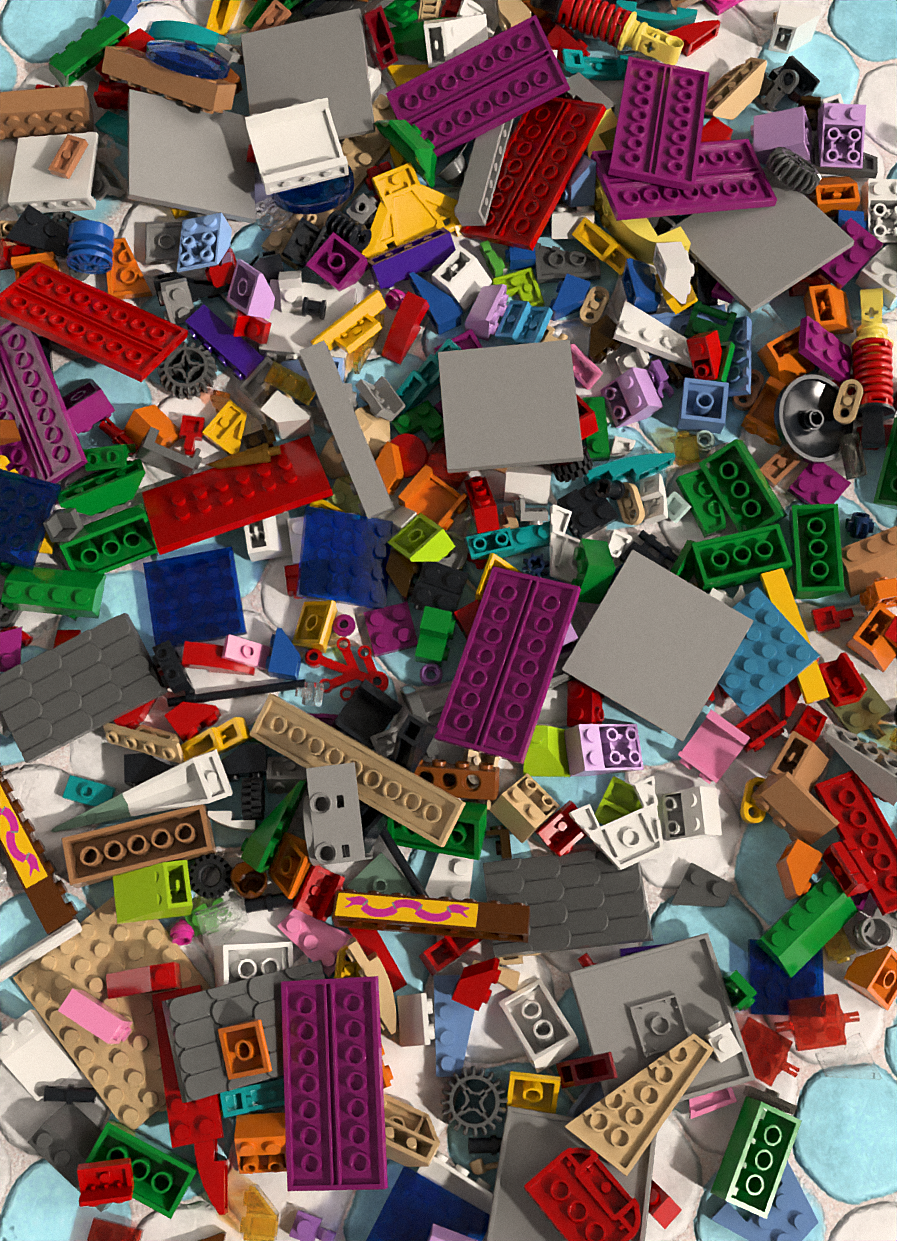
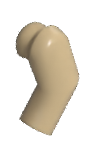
(291, 225)

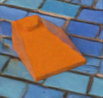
(875, 976)

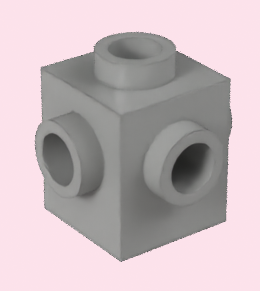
(363, 209)

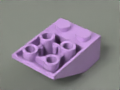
(841, 135)
(603, 749)

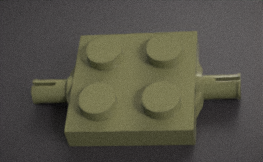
(862, 714)

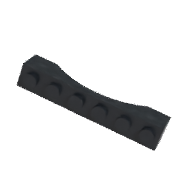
(267, 263)
(408, 751)
(244, 762)

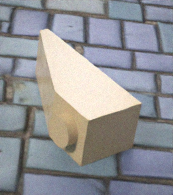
(511, 13)

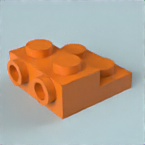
(882, 592)

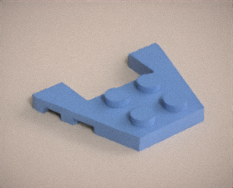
(787, 1220)

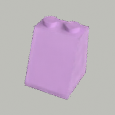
(782, 129)

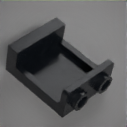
(366, 713)

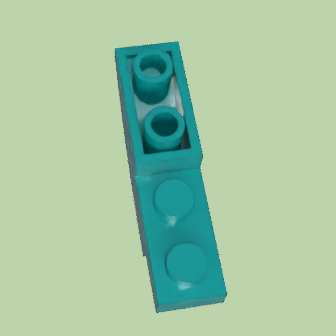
(509, 542)

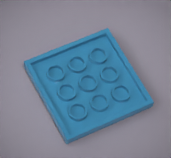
(767, 656)

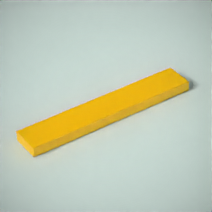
(780, 594)

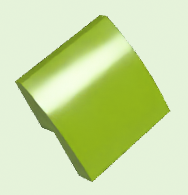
(617, 801)

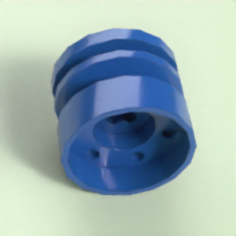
(90, 247)

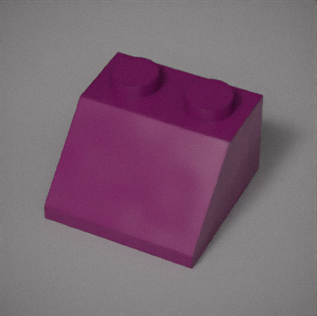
(338, 263)
(87, 406)

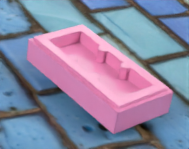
(584, 369)
(245, 652)

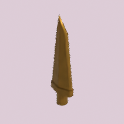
(255, 455)

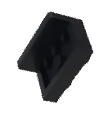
(807, 80)
(304, 242)
(703, 284)

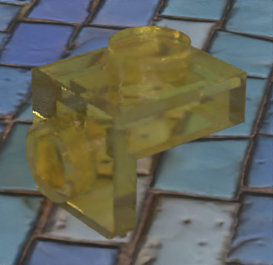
(685, 448)
(838, 948)

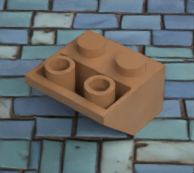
(800, 759)

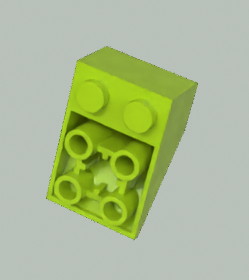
(153, 892)

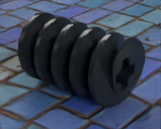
(349, 230)

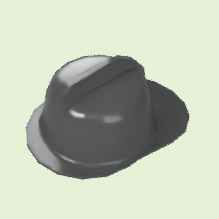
(455, 169)

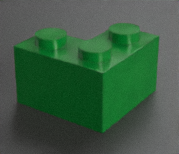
(594, 570)
(435, 632)

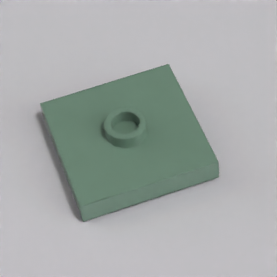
(382, 877)

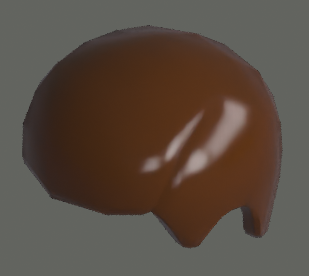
(247, 881)

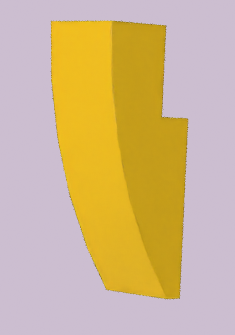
(222, 15)
(603, 245)
(221, 738)

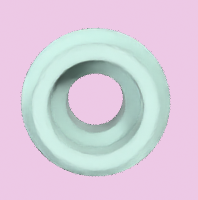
(708, 436)

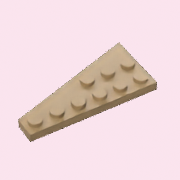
(633, 1113)

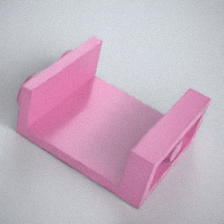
(713, 747)

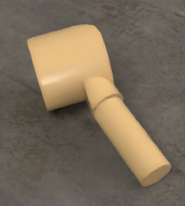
(478, 1167)

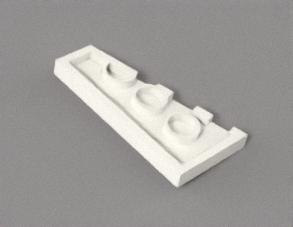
(651, 335)
(450, 877)

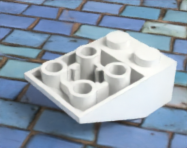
(453, 36)
(880, 208)

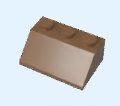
(869, 560)
(793, 808)

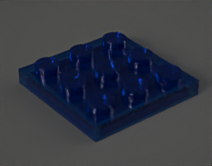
(776, 987)

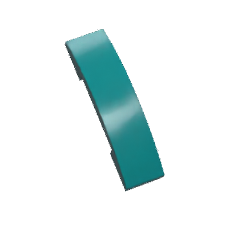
(661, 20)
(186, 31)
(595, 68)
(253, 1098)

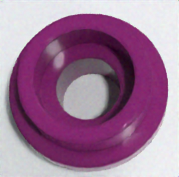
(344, 632)

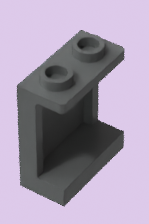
(166, 458)

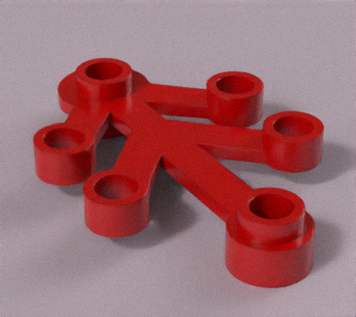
(350, 671)

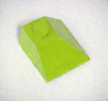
(422, 540)
(547, 753)

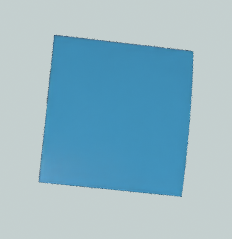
(523, 323)

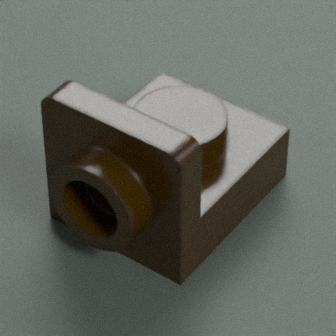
(811, 107)
(677, 374)
(259, 437)
(503, 846)

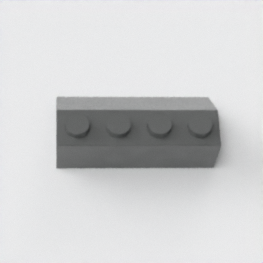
(66, 1142)

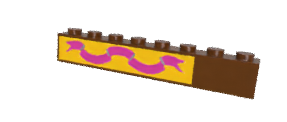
(30, 863)
(432, 915)

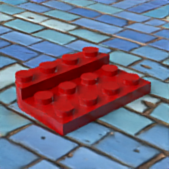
(584, 1198)

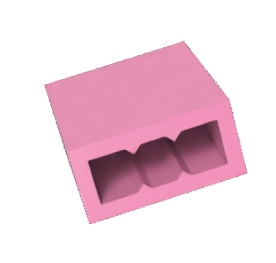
(96, 1017)

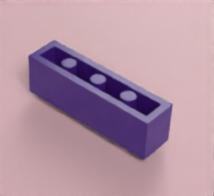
(414, 256)
(219, 339)

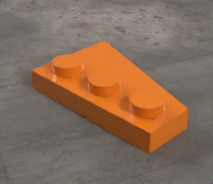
(125, 277)

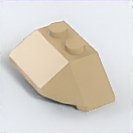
(735, 89)
(376, 433)
(409, 1134)

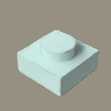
(676, 507)

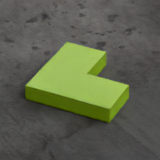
(522, 284)

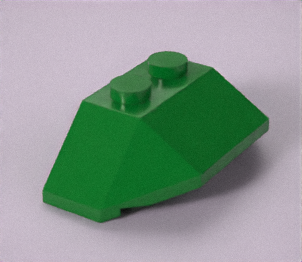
(411, 146)
(103, 489)

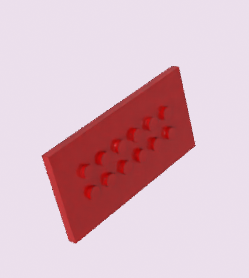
(537, 170)
(90, 321)
(234, 496)

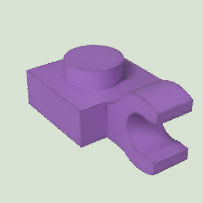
(659, 378)
(308, 1228)

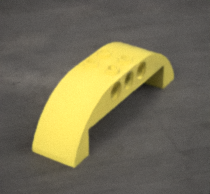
(633, 234)

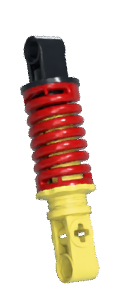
(614, 27)
(873, 369)

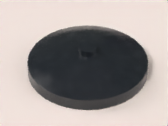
(807, 420)

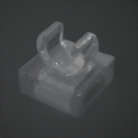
(311, 693)

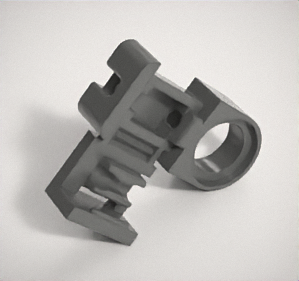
(771, 88)

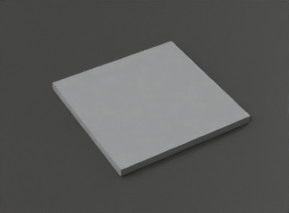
(309, 63)
(189, 158)
(764, 248)
(509, 406)
(657, 645)
(654, 1002)
(527, 1146)

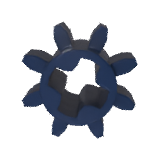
(859, 525)
(535, 560)

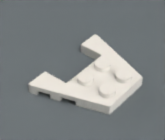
(562, 545)
(629, 837)

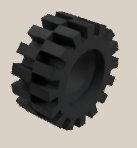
(572, 470)
(253, 798)
(197, 871)

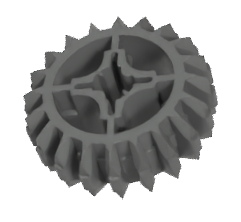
(793, 170)
(171, 369)
(487, 1119)

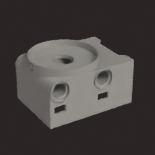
(333, 816)

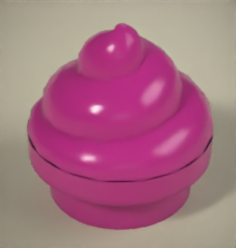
(394, 298)
(182, 933)

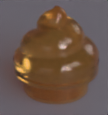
(219, 399)

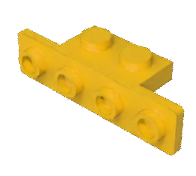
(355, 325)

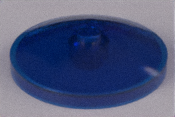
(187, 58)
(317, 196)

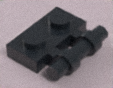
(650, 541)

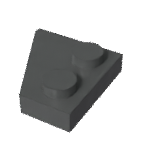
(702, 889)

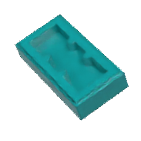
(87, 791)

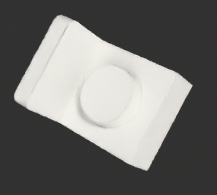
(635, 359)
(722, 1041)

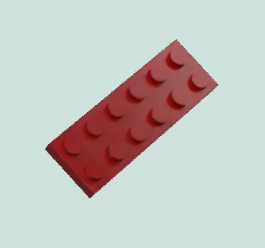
(861, 819)
(189, 1121)

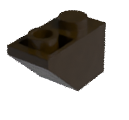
(602, 340)
(401, 574)

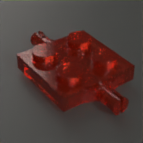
(817, 1022)
(766, 1051)

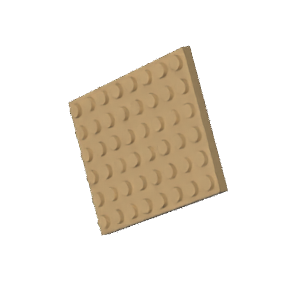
(122, 1073)

